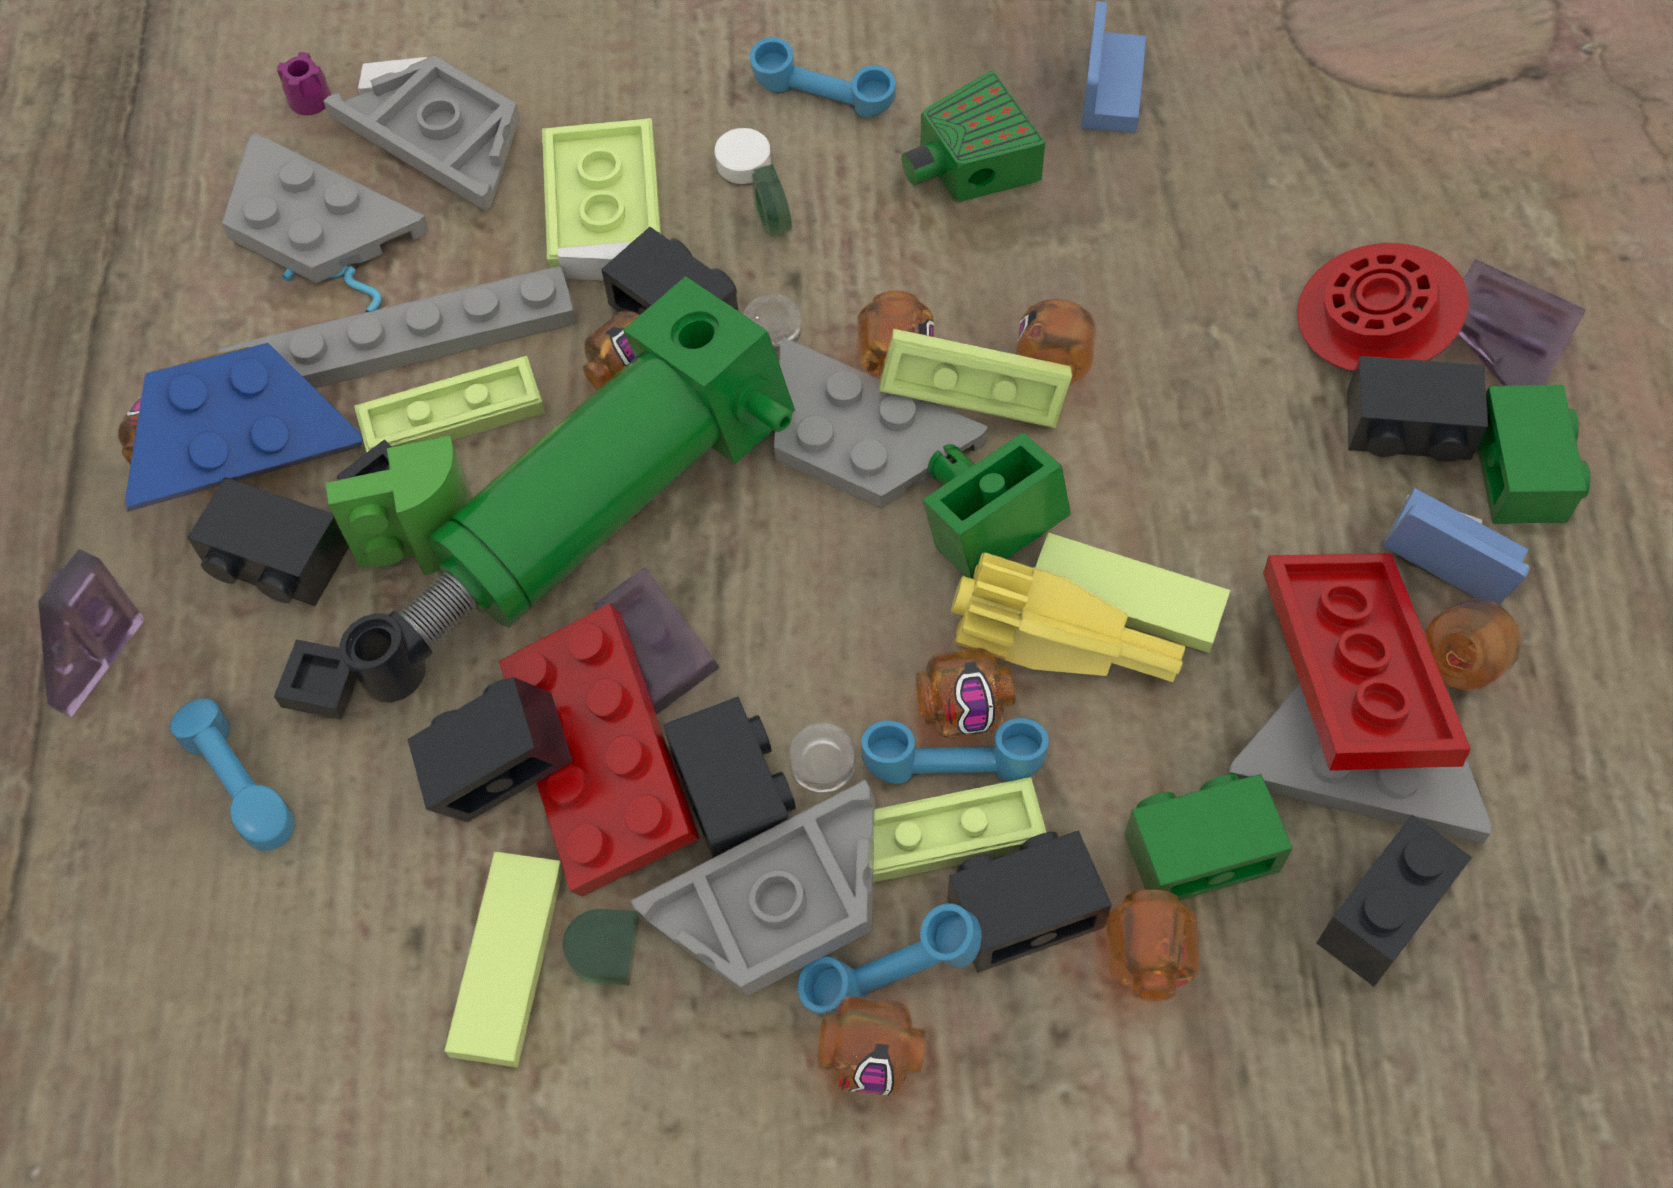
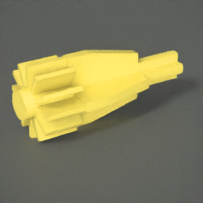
(1052, 624)

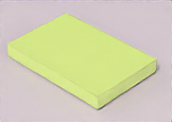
(599, 184)

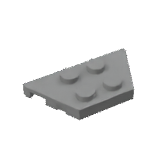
(436, 124)
(310, 213)
(861, 436)
(1295, 767)
(775, 895)

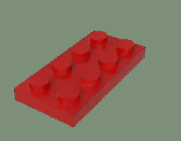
(1364, 663)
(621, 792)

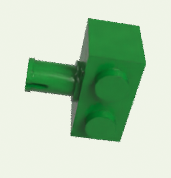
(994, 503)

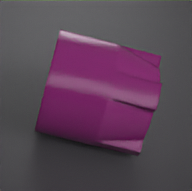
(303, 84)

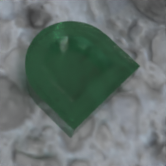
(771, 201)
(602, 945)

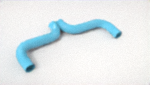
(348, 272)

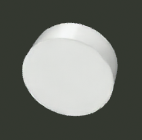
(740, 153)

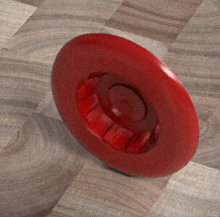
(1380, 293)

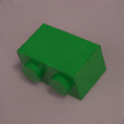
(1532, 455)
(1207, 837)

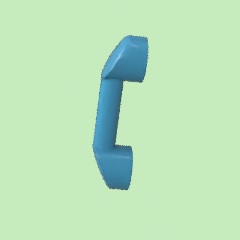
(774, 68)
(892, 756)
(256, 810)
(946, 935)

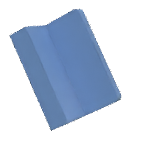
(1113, 78)
(1457, 548)

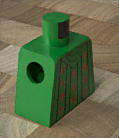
(976, 142)

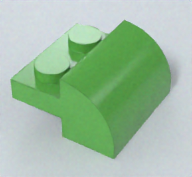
(396, 509)

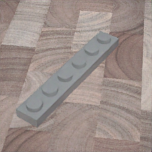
(425, 328)

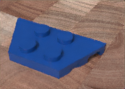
(228, 420)

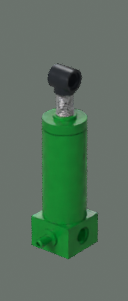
(694, 385)

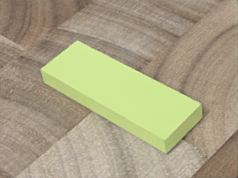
(974, 378)
(453, 406)
(1152, 597)
(954, 828)
(505, 960)

